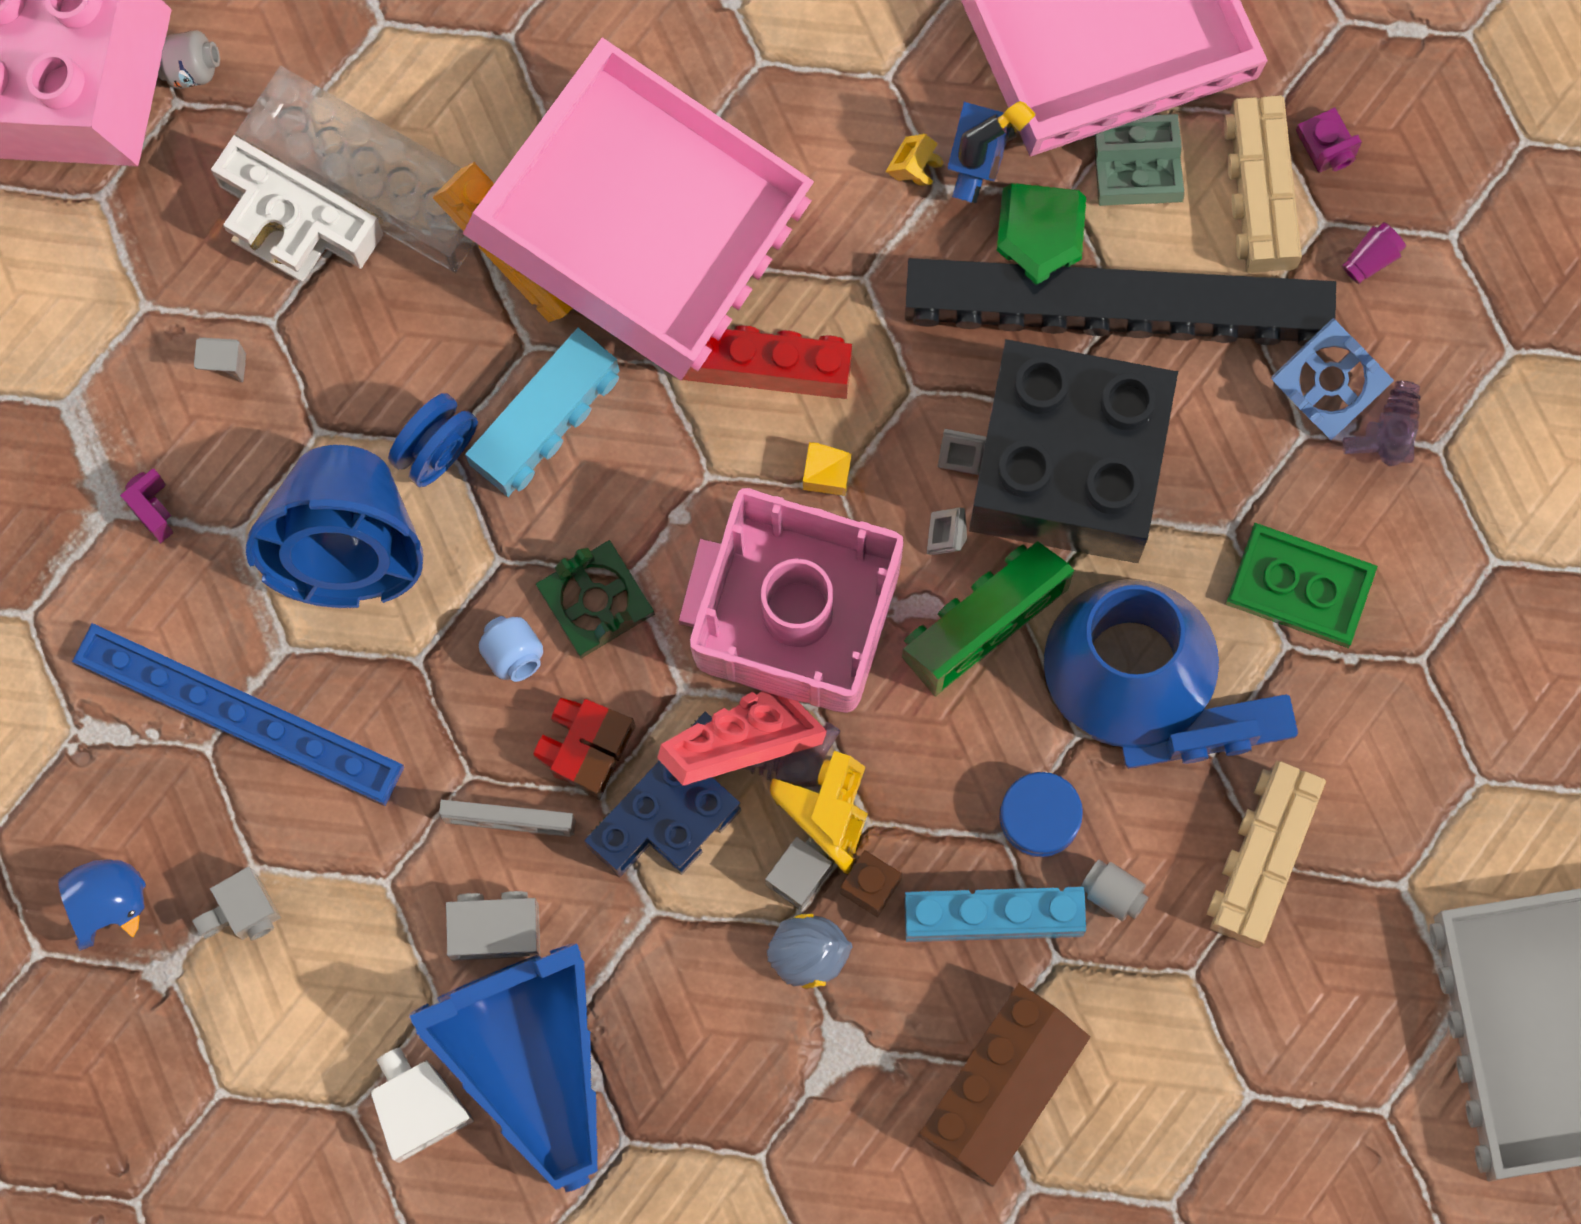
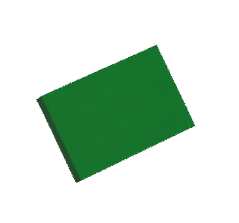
(1301, 585)

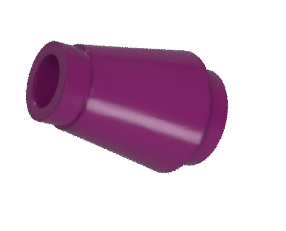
(1375, 251)

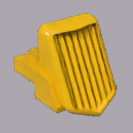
(828, 815)

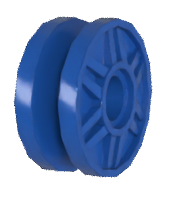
(432, 440)

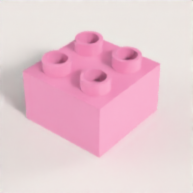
(78, 78)

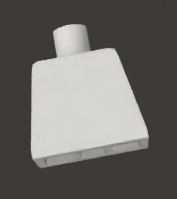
(415, 1106)

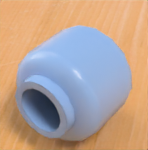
(511, 648)

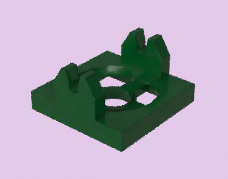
(611, 626)

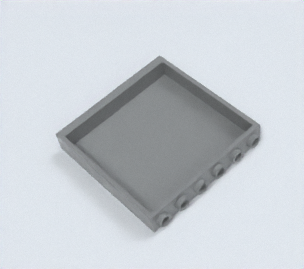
(1518, 1027)

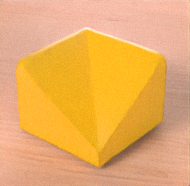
(826, 469)

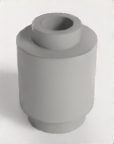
(1115, 890)

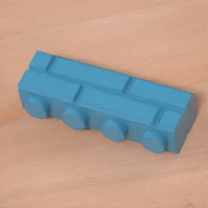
(995, 914)

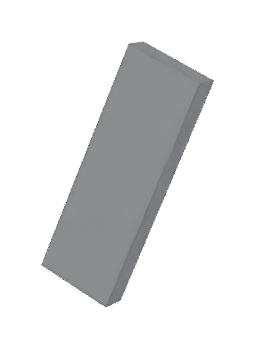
(507, 818)

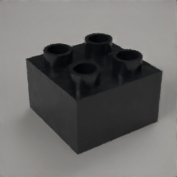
(1073, 451)

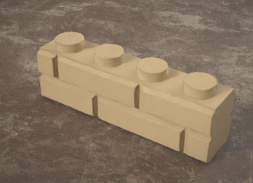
(1264, 184)
(1267, 853)

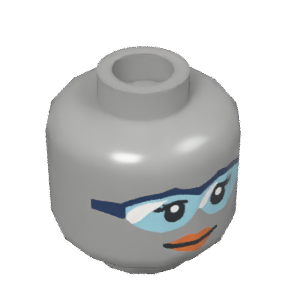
(188, 59)

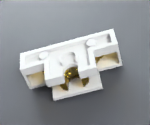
(289, 215)

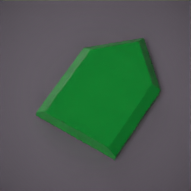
(1041, 228)

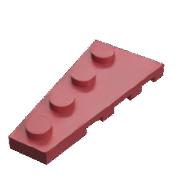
(750, 733)

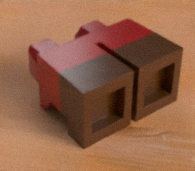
(579, 762)

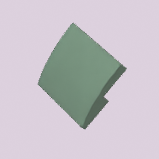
(1140, 162)

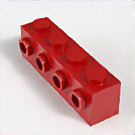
(777, 362)

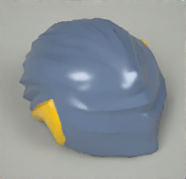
(808, 951)

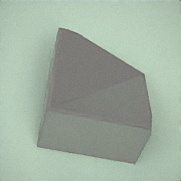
(220, 355)

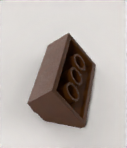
(1005, 1084)

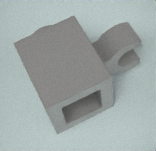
(242, 905)

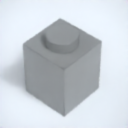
(799, 872)

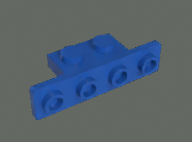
(1222, 729)

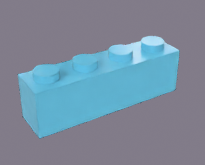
(543, 413)

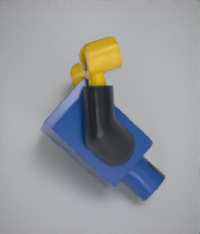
(981, 144)

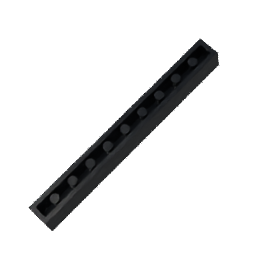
(1118, 302)

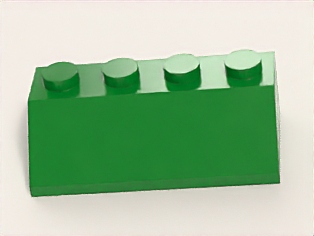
(987, 616)

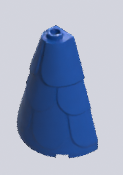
(525, 1058)

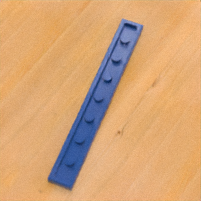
(238, 714)

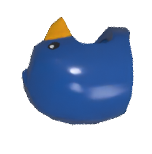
(100, 896)

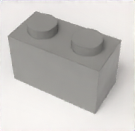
(492, 927)

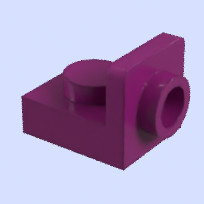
(1328, 141)
(151, 512)

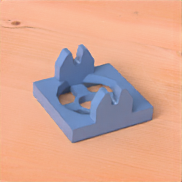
(1332, 421)

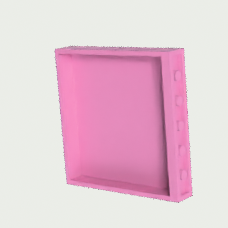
(1111, 60)
(641, 209)

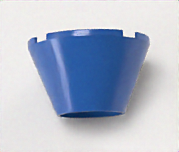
(336, 532)
(1120, 705)

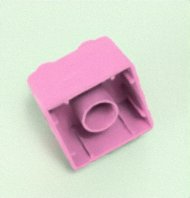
(796, 601)

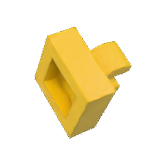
(912, 158)

